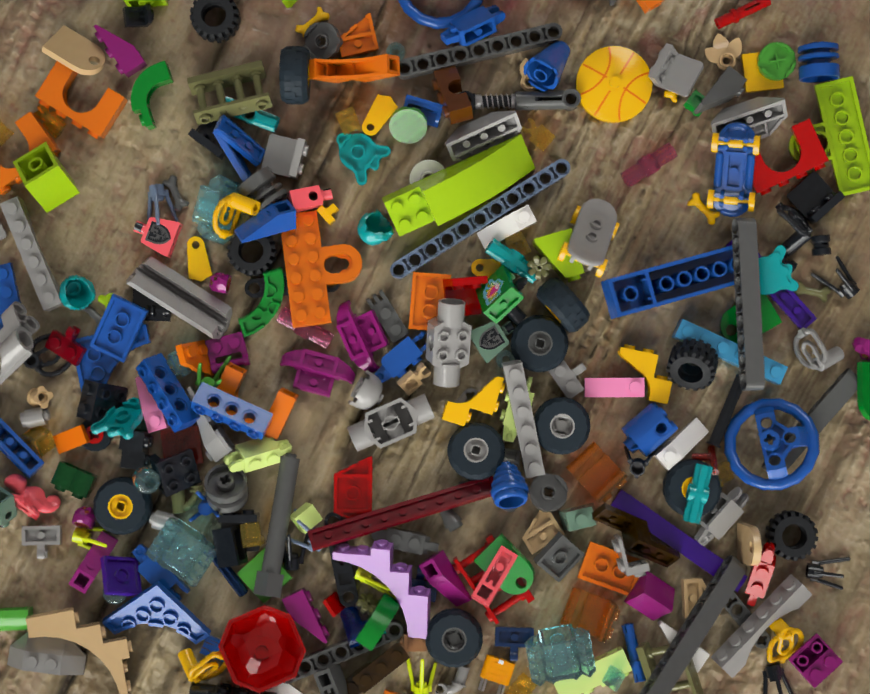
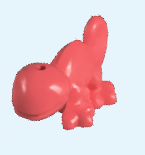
(31, 498)

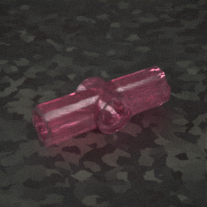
(648, 164)
(314, 333)

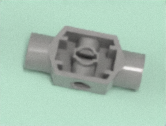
(448, 342)
(390, 422)

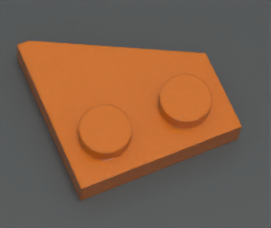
(359, 39)
(193, 353)

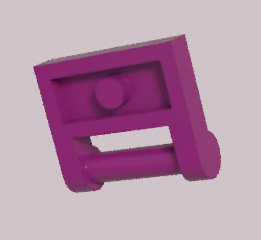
(225, 346)

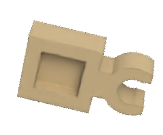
(412, 380)

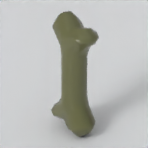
(821, 293)

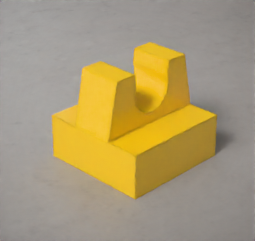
(328, 213)

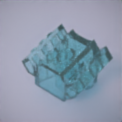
(206, 203)
(182, 551)
(560, 654)

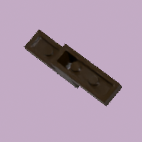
(635, 535)
(372, 673)

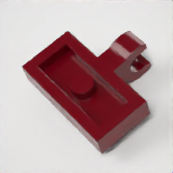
(66, 346)

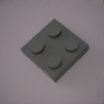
(558, 557)

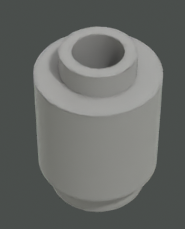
(34, 417)
(159, 519)

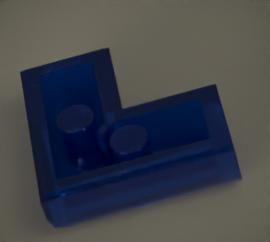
(352, 624)

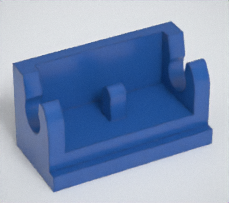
(430, 109)

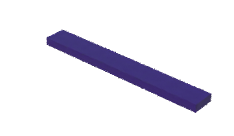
(671, 535)

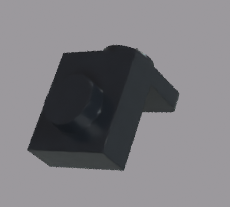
(138, 16)

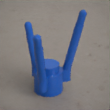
(203, 508)

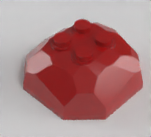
(262, 648)

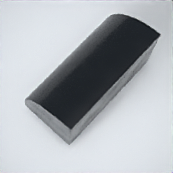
(229, 546)

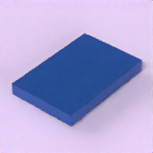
(118, 328)

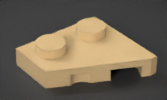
(541, 531)
(691, 592)

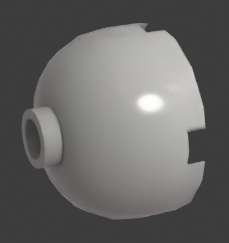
(367, 392)

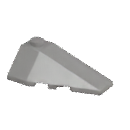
(212, 434)

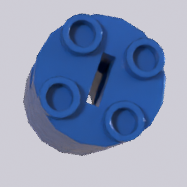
(648, 430)

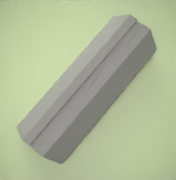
(181, 297)

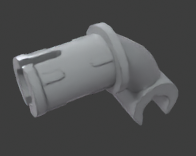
(458, 683)

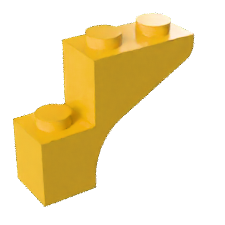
(645, 364)
(483, 401)

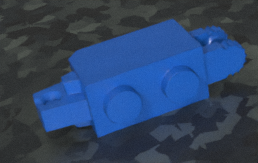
(473, 26)
(400, 357)
(154, 572)

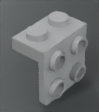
(675, 71)
(285, 155)
(634, 568)

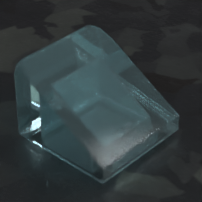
(613, 678)

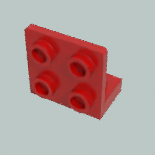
(464, 289)

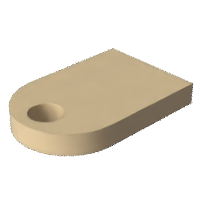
(75, 51)
(748, 544)

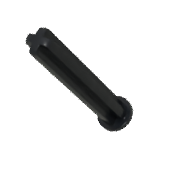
(726, 413)

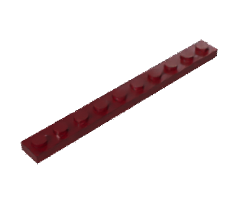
(400, 513)

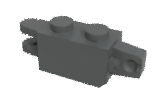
(407, 540)

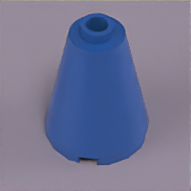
(547, 66)

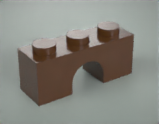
(456, 106)

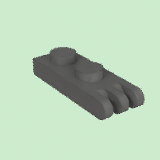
(388, 317)

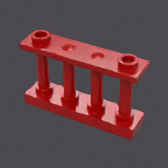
(490, 614)

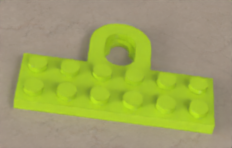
(844, 135)

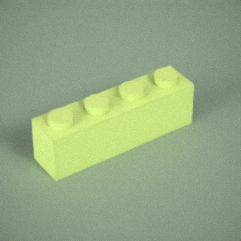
(586, 685)

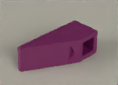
(125, 54)
(92, 563)
(444, 578)
(303, 612)

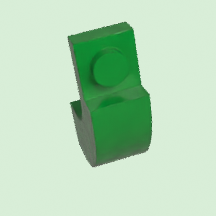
(144, 87)
(378, 621)

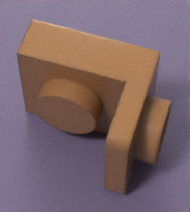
(412, 644)

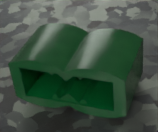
(74, 480)

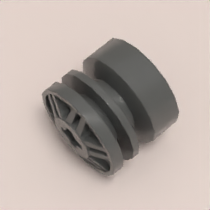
(260, 189)

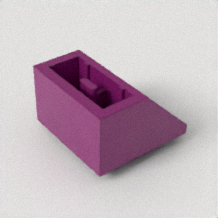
(815, 660)

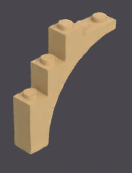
(63, 625)

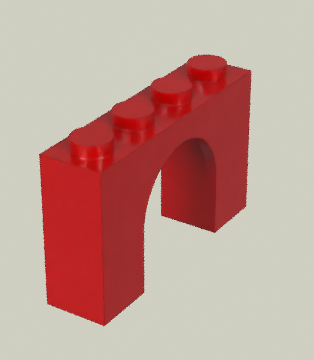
(811, 156)

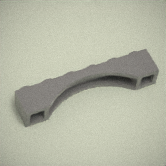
(30, 251)
(523, 418)
(785, 598)

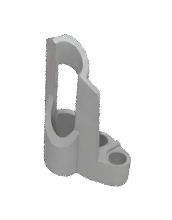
(15, 338)

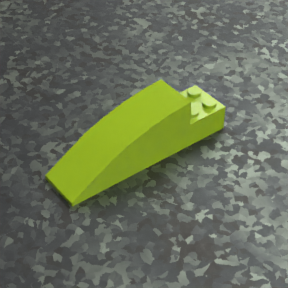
(459, 186)

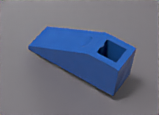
(271, 220)

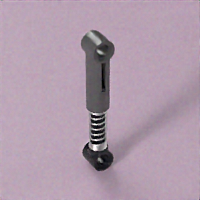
(527, 100)

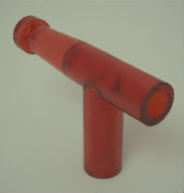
(710, 456)

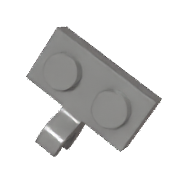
(567, 378)
(42, 537)

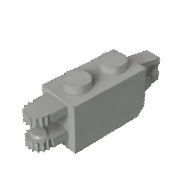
(722, 517)

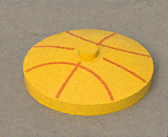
(614, 84)

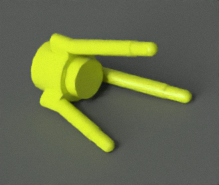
(83, 537)
(366, 577)
(421, 686)

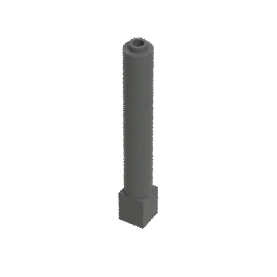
(269, 579)

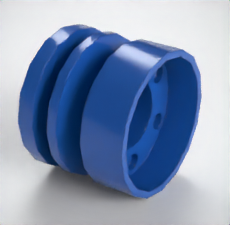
(818, 59)

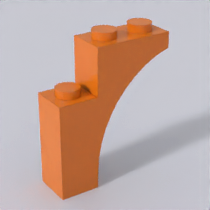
(356, 69)

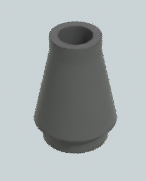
(451, 520)

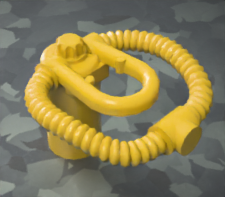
(234, 201)
(783, 631)
(195, 670)

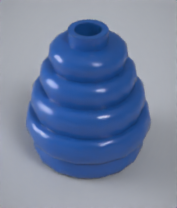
(509, 487)

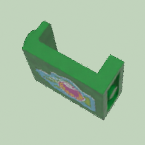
(499, 294)

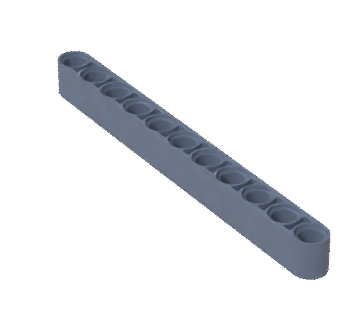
(489, 216)

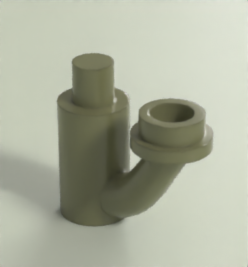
(178, 500)

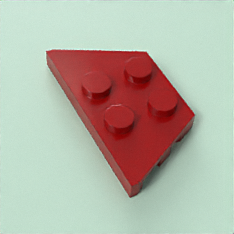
(354, 489)

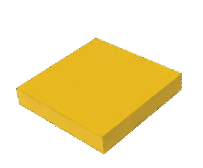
(755, 80)

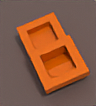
(71, 439)

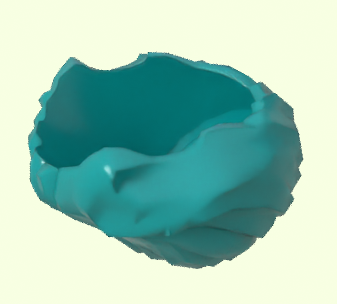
(374, 228)
(76, 292)

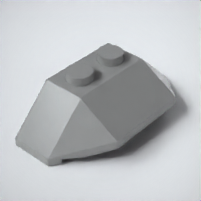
(759, 113)
(482, 134)
(47, 656)

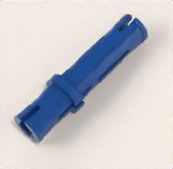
(631, 643)

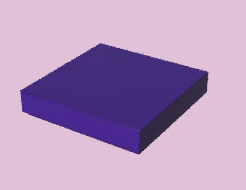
(120, 576)

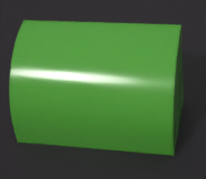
(14, 618)

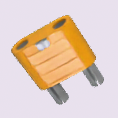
(496, 670)

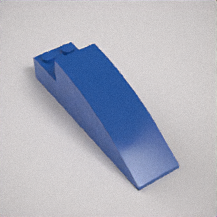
(669, 282)

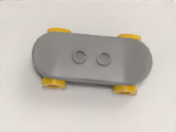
(591, 236)

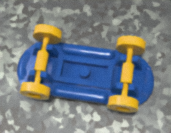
(734, 170)

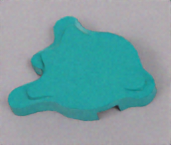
(360, 153)
(775, 274)
(120, 420)

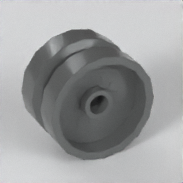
(226, 489)

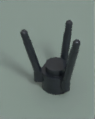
(848, 286)
(638, 465)
(291, 559)
(815, 571)
(775, 673)

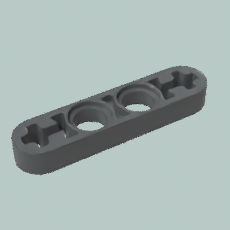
(743, 616)

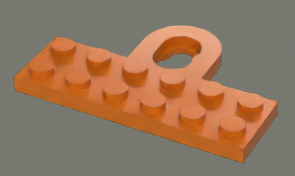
(306, 271)

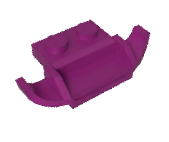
(360, 336)
(317, 371)

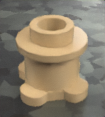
(39, 397)

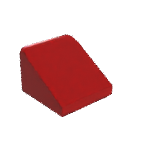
(333, 604)

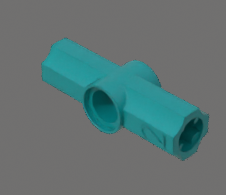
(261, 119)
(510, 259)
(697, 493)

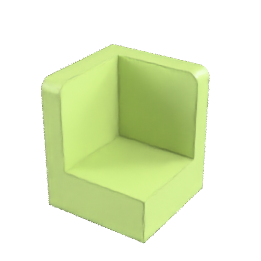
(308, 515)

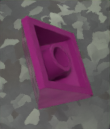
(651, 596)

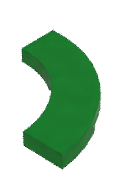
(268, 305)

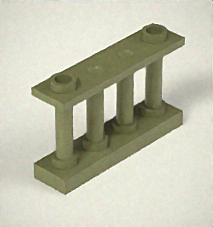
(225, 78)
(646, 657)

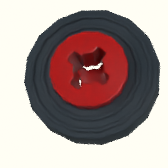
(96, 443)

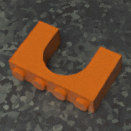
(98, 120)
(35, 136)
(281, 407)

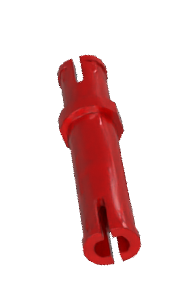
(735, 15)

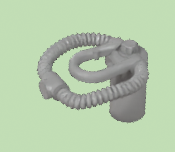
(821, 361)

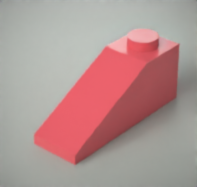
(494, 576)

